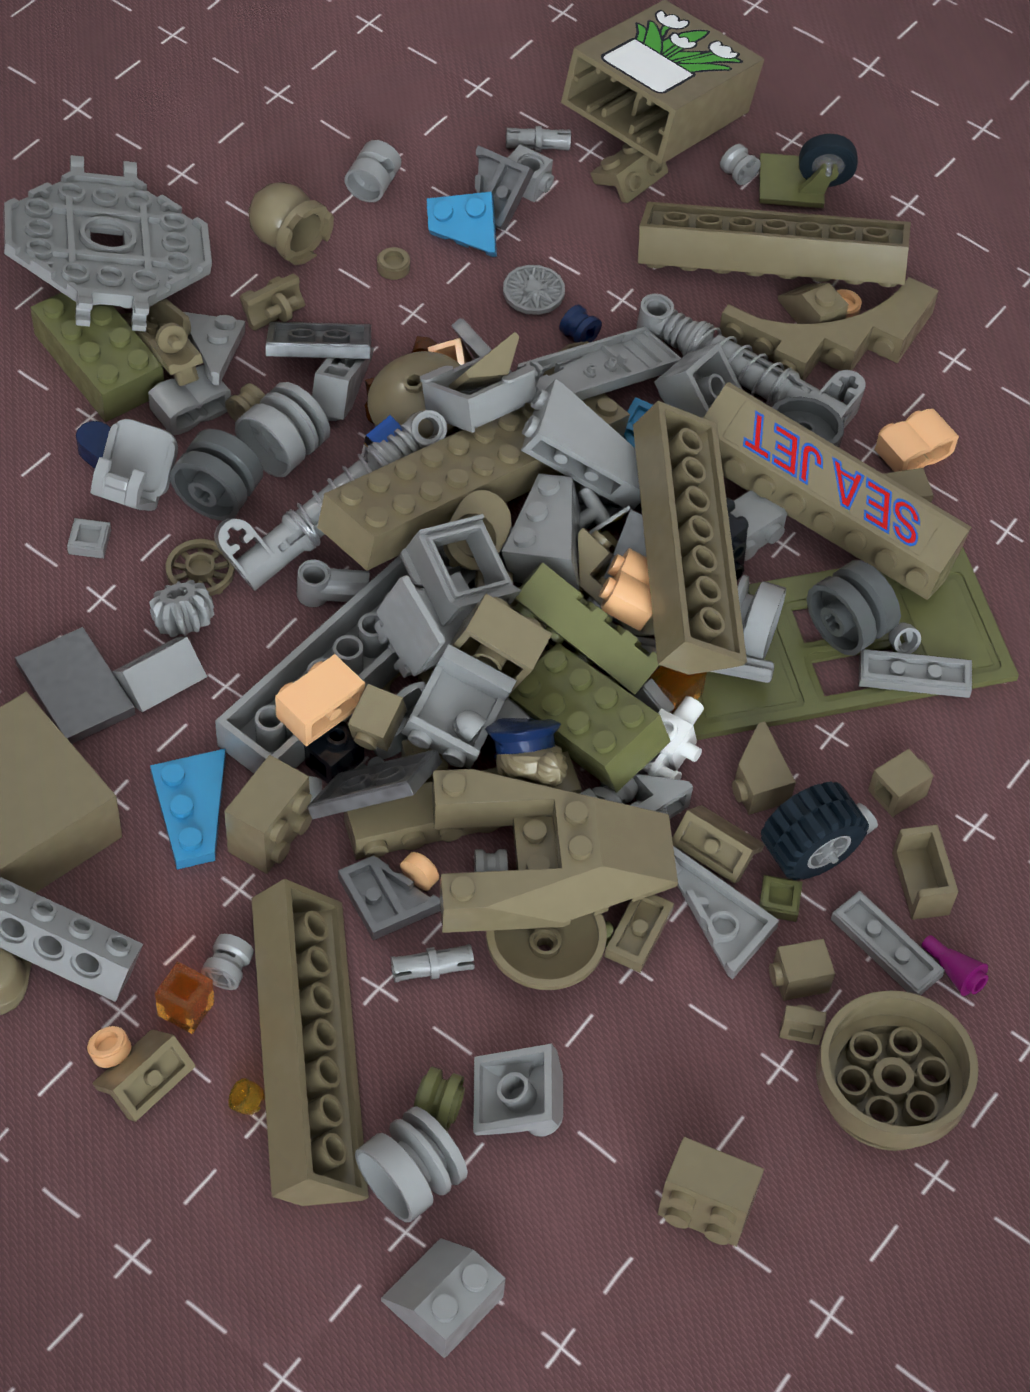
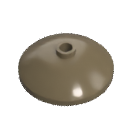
(393, 389)
(572, 957)

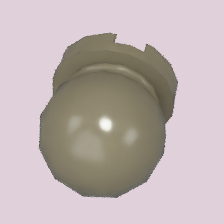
(289, 221)

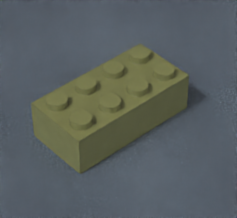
(102, 360)
(599, 720)

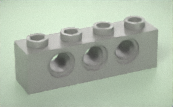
(65, 941)

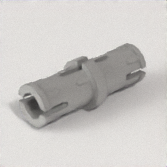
(538, 138)
(432, 963)

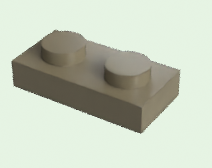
(639, 931)

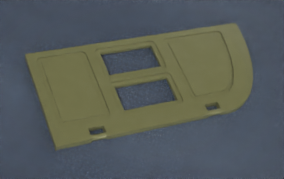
(951, 625)

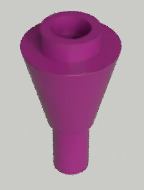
(964, 972)

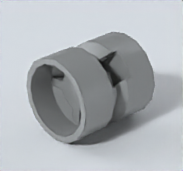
(373, 171)

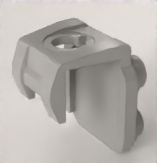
(135, 465)

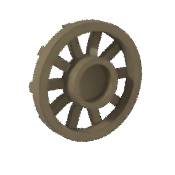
(200, 565)

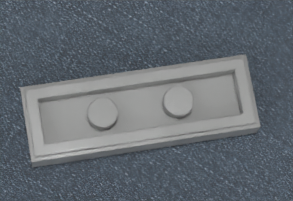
(915, 673)
(887, 944)

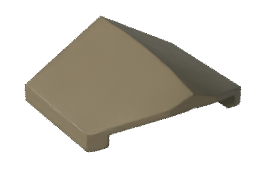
(489, 368)

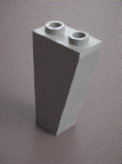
(581, 445)

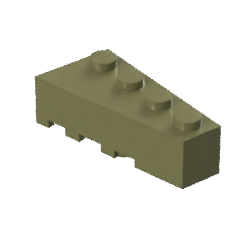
(585, 629)

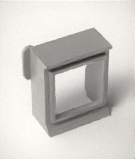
(479, 406)
(428, 568)

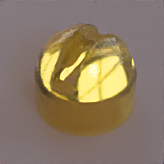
(246, 1097)

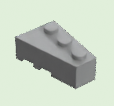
(546, 531)

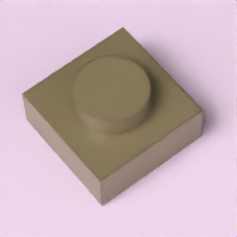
(802, 1024)

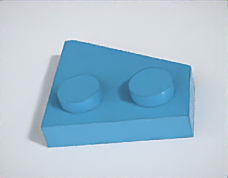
(465, 219)

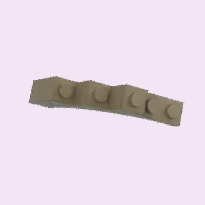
(839, 343)

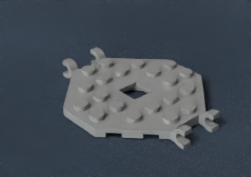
(53, 241)

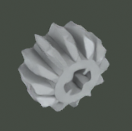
(182, 608)

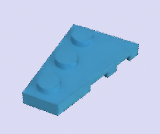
(190, 805)

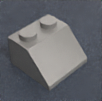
(696, 380)
(446, 1294)

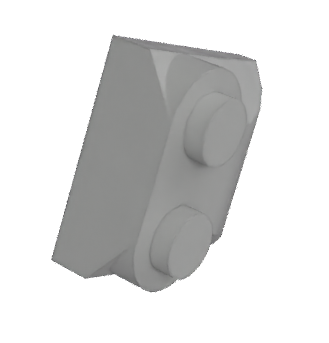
(518, 1092)

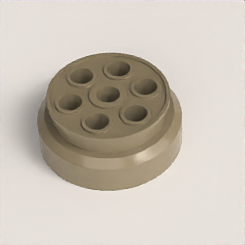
(936, 1048)

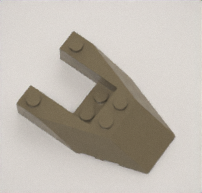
(569, 850)

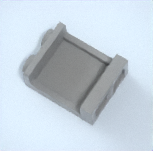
(456, 686)

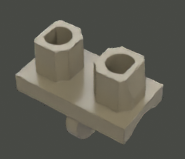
(272, 302)
(176, 353)

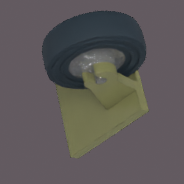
(803, 179)

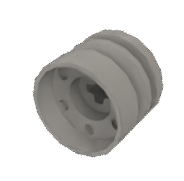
(283, 428)
(759, 615)
(411, 1164)

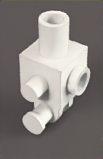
(682, 738)

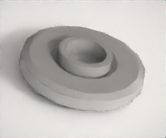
(533, 289)

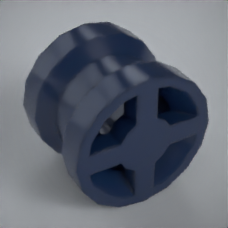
(580, 325)

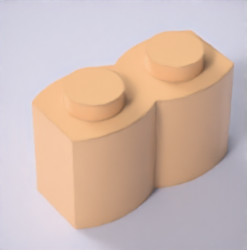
(916, 442)
(628, 590)

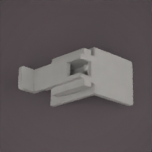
(414, 627)

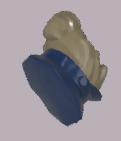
(528, 750)

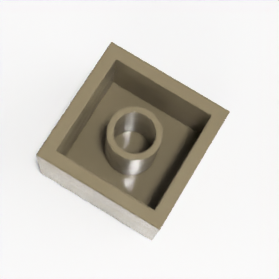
(502, 638)
(268, 814)
(709, 1192)

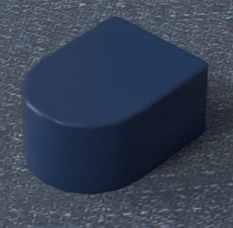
(92, 440)

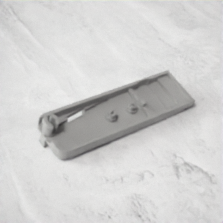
(605, 363)

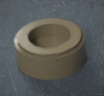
(393, 263)

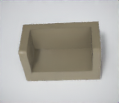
(925, 872)

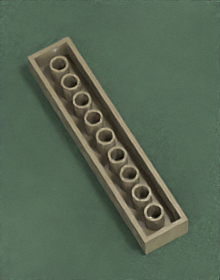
(387, 507)

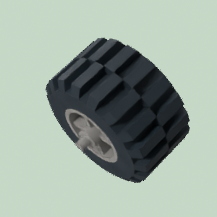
(814, 830)

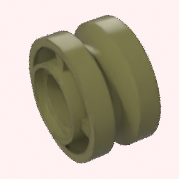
(441, 1096)

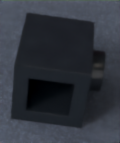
(333, 753)

